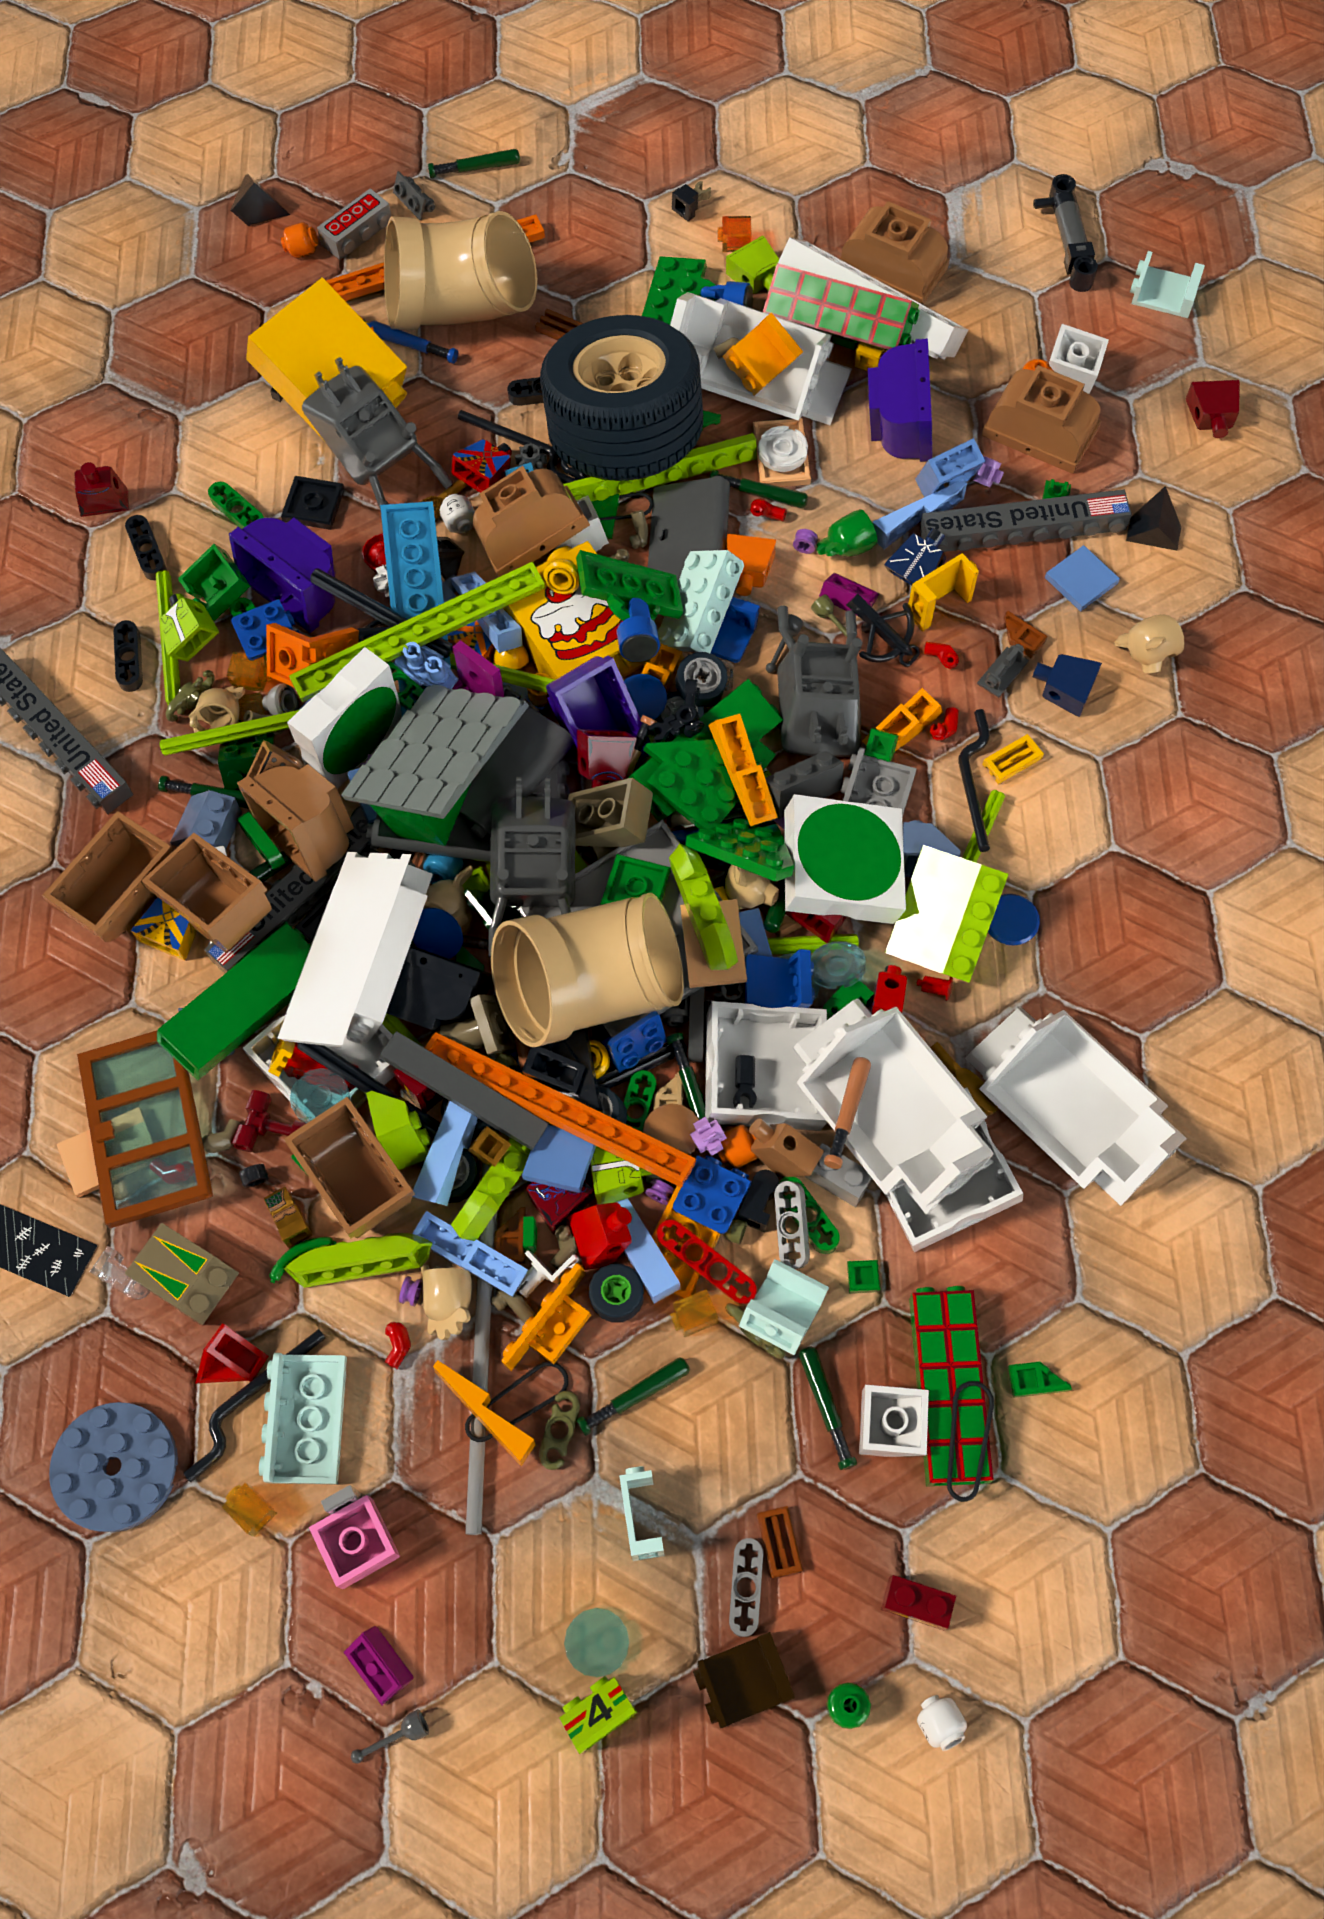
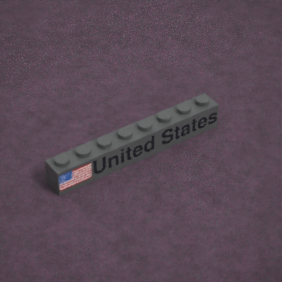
(1029, 520)
(60, 738)
(292, 899)

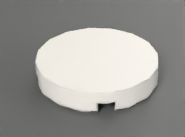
(782, 449)

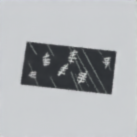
(42, 1252)

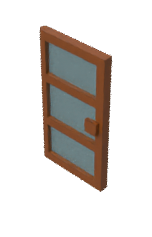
(142, 1130)

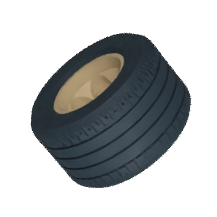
(622, 397)

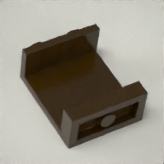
(743, 1681)

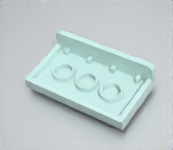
(705, 595)
(303, 1419)

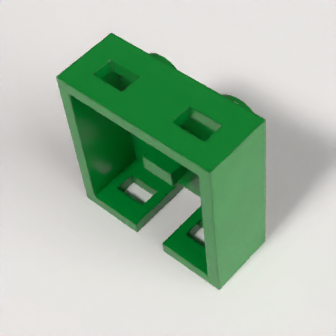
(214, 579)

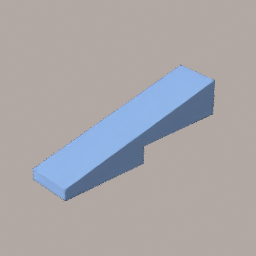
(897, 523)
(499, 625)
(443, 1158)
(471, 1255)
(648, 1260)

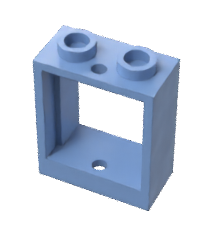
(950, 467)

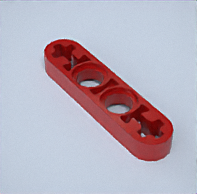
(709, 1258)

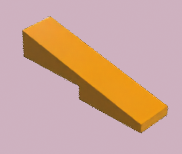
(742, 768)
(476, 1400)

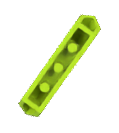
(703, 908)
(491, 1192)
(359, 1259)

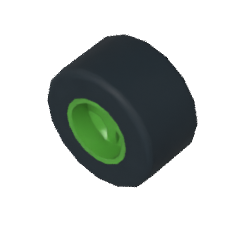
(616, 1282)

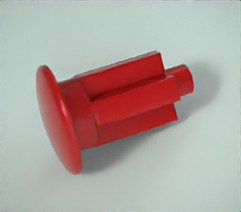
(936, 986)

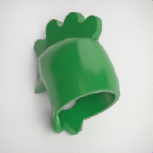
(849, 536)

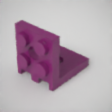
(476, 672)

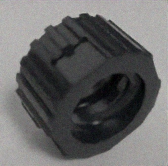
(253, 1175)

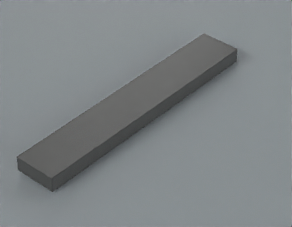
(463, 1090)

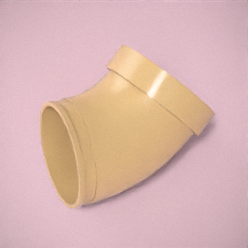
(456, 271)
(585, 968)

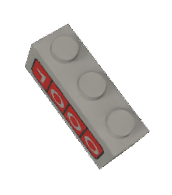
(354, 224)

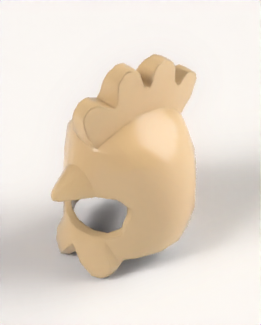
(217, 708)
(446, 1299)

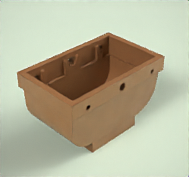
(898, 250)
(1045, 417)
(525, 514)
(300, 816)
(104, 880)
(210, 892)
(350, 1168)

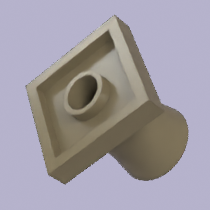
(485, 1028)

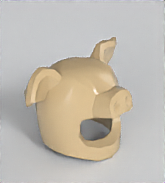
(1153, 641)
(749, 888)
(449, 897)

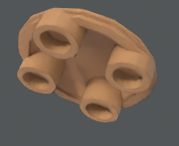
(672, 1126)

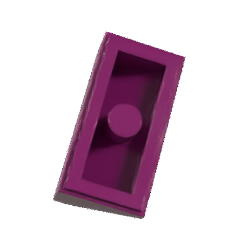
(842, 590)
(378, 1664)

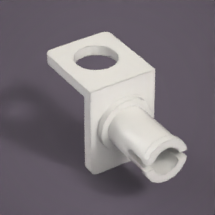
(540, 1271)

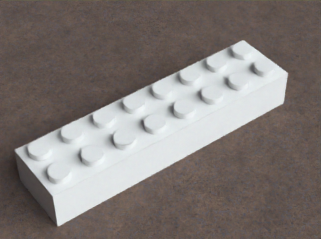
(942, 333)

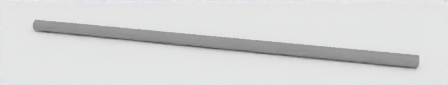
(480, 1378)

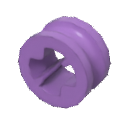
(805, 541)
(659, 1191)
(410, 1291)

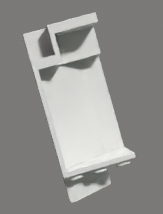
(804, 388)
(357, 951)
(1076, 1101)
(913, 1113)

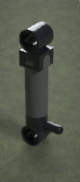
(1079, 252)

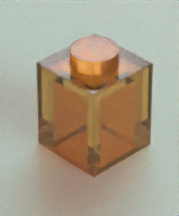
(734, 232)

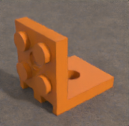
(302, 649)

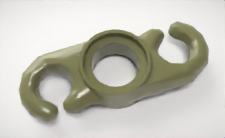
(189, 695)
(773, 1350)
(548, 1441)

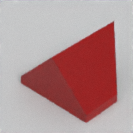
(229, 1358)

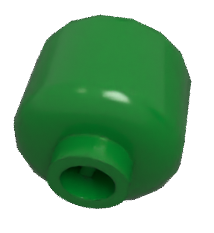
(835, 1705)

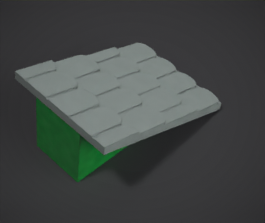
(431, 759)

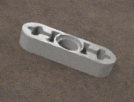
(802, 1233)
(735, 1612)

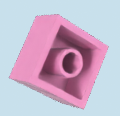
(354, 1542)

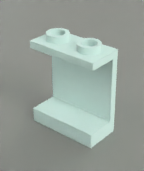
(1165, 289)
(784, 1307)
(646, 1548)

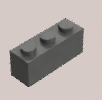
(813, 777)

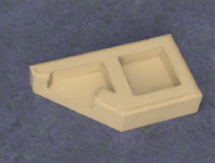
(670, 1094)

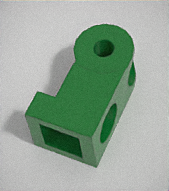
(844, 996)

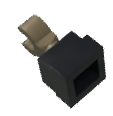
(686, 199)

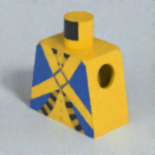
(165, 930)

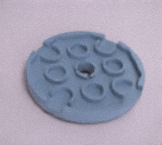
(81, 1459)

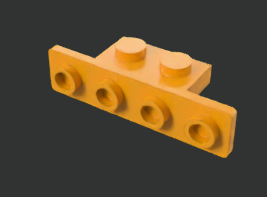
(553, 1325)

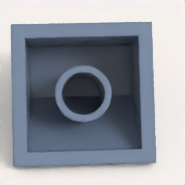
(210, 817)
(918, 834)

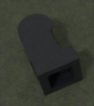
(757, 1199)

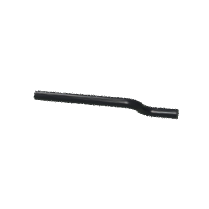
(519, 438)
(968, 782)
(234, 1402)

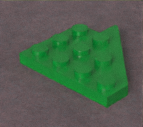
(696, 778)
(747, 847)

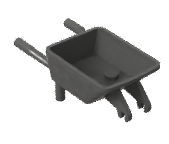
(364, 427)
(819, 693)
(531, 853)

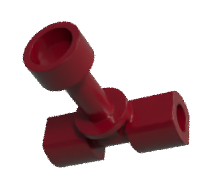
(259, 1122)

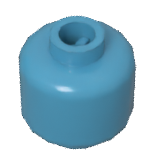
(442, 867)

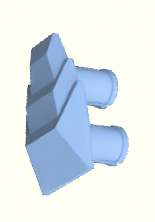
(425, 666)

